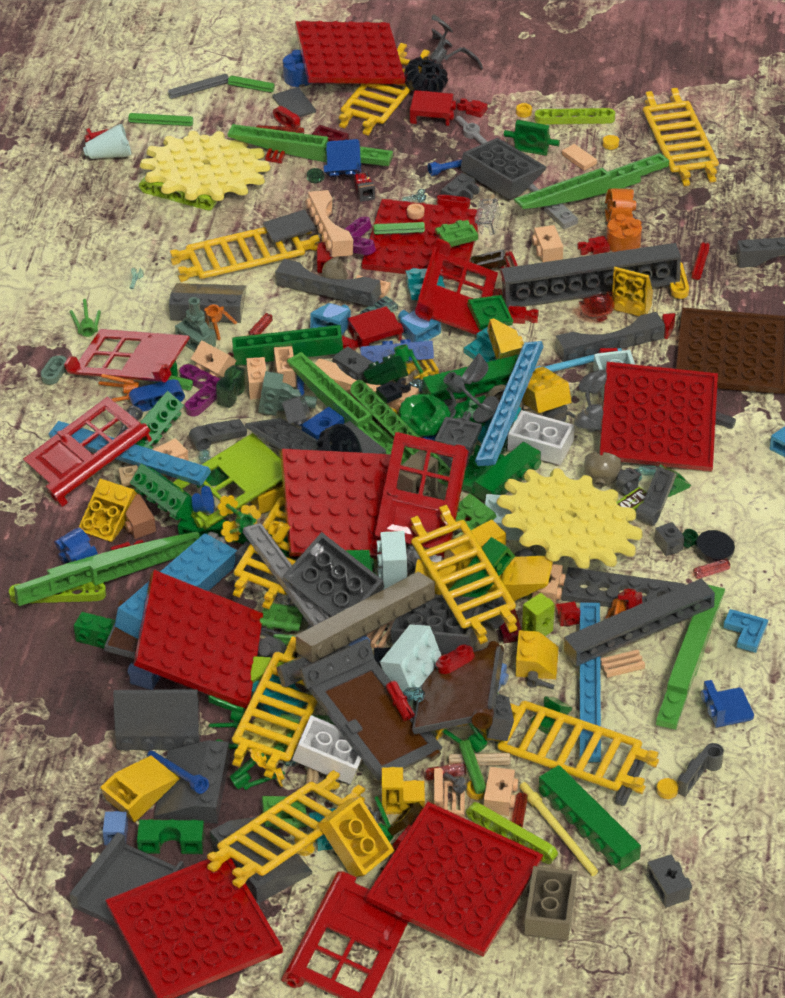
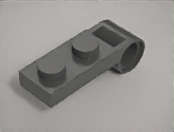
(204, 435)
(656, 497)
(710, 759)

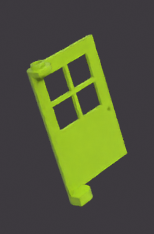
(246, 464)

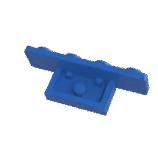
(421, 350)

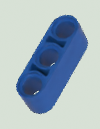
(147, 396)

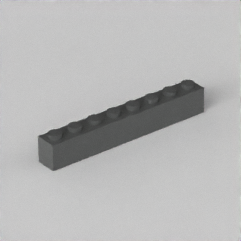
(639, 622)

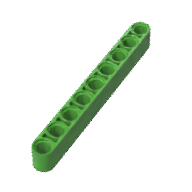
(377, 406)

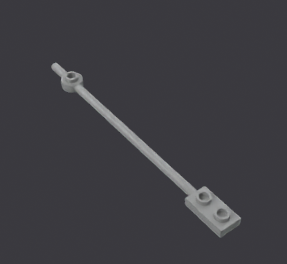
(557, 212)

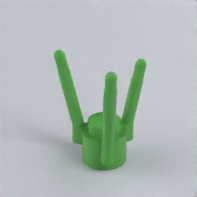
(87, 326)

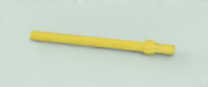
(536, 801)

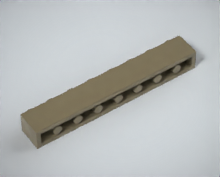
(365, 617)

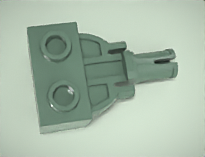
(195, 326)
(276, 392)

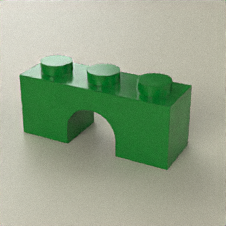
(156, 832)

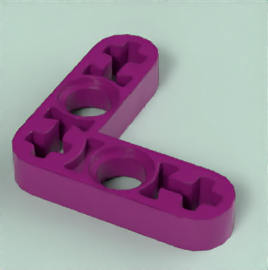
(357, 229)
(196, 405)

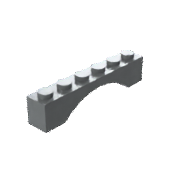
(756, 251)
(357, 290)
(643, 330)

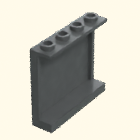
(116, 872)

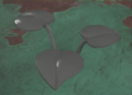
(440, 53)
(474, 373)
(590, 417)

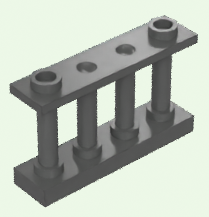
(326, 667)

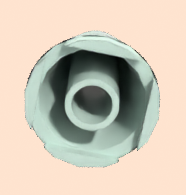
(109, 144)

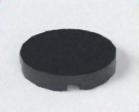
(714, 546)

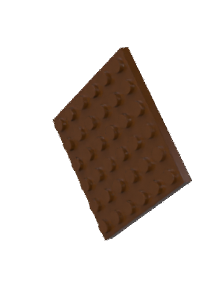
(738, 346)

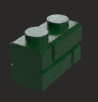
(389, 370)

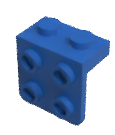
(343, 158)
(726, 706)

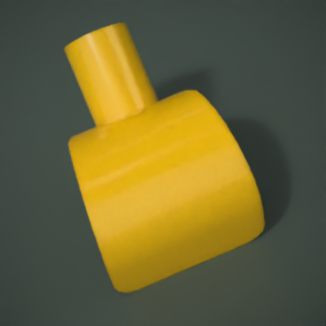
(278, 530)

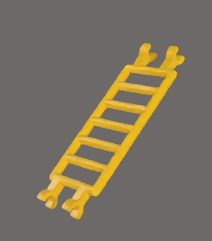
(360, 91)
(661, 139)
(197, 270)
(246, 559)
(474, 622)
(276, 755)
(622, 778)
(251, 867)

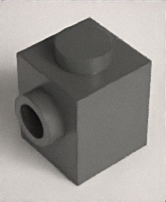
(669, 539)

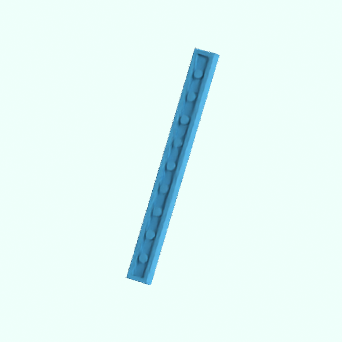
(509, 404)
(136, 454)
(590, 684)

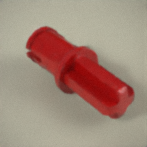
(400, 701)

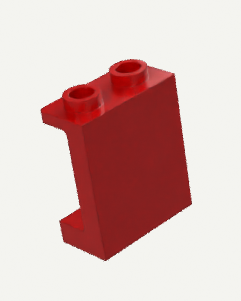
(432, 105)
(374, 326)

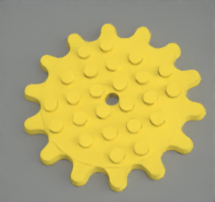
(226, 167)
(569, 518)

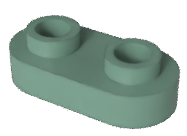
(53, 370)

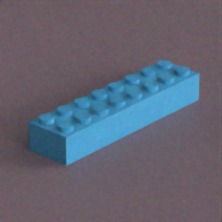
(199, 565)

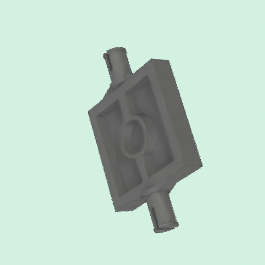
(459, 432)

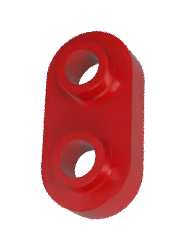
(286, 117)
(453, 201)
(457, 658)

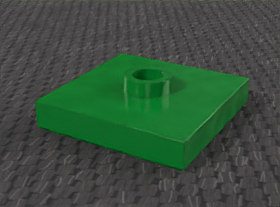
(488, 308)

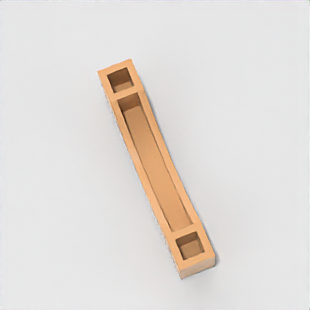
(337, 240)
(346, 381)

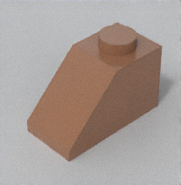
(139, 518)

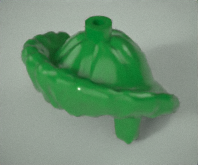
(424, 413)

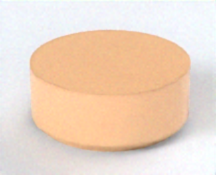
(415, 211)

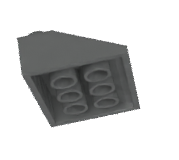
(501, 167)
(228, 296)
(282, 435)
(332, 576)
(442, 623)
(156, 719)
(180, 801)
(276, 880)

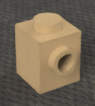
(126, 475)

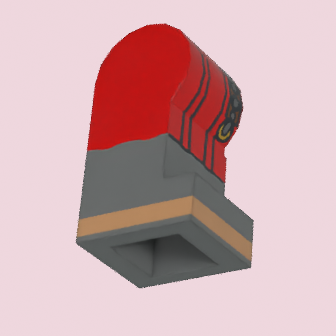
(364, 184)

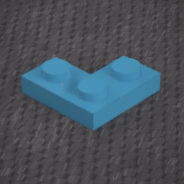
(750, 626)

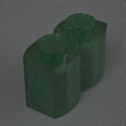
(230, 386)

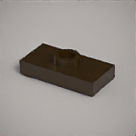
(491, 259)
(405, 818)

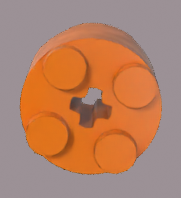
(619, 202)
(624, 233)

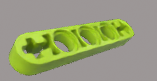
(601, 116)
(203, 201)
(68, 596)
(493, 821)

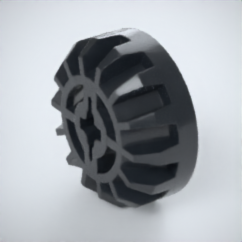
(424, 79)
(342, 437)

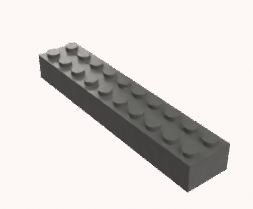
(586, 275)

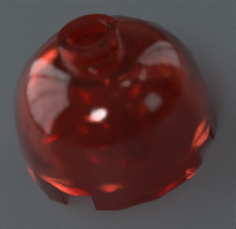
(598, 306)

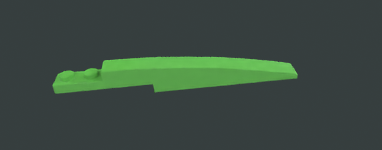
(301, 144)
(592, 183)
(340, 401)
(103, 567)
(688, 663)

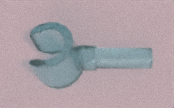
(420, 197)
(135, 276)

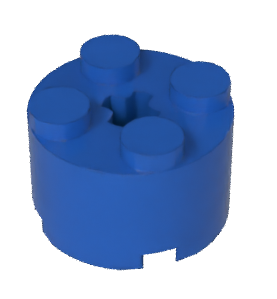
(294, 69)
(74, 546)

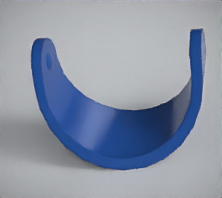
(203, 502)

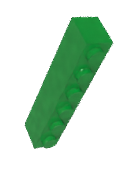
(309, 341)
(497, 374)
(589, 818)

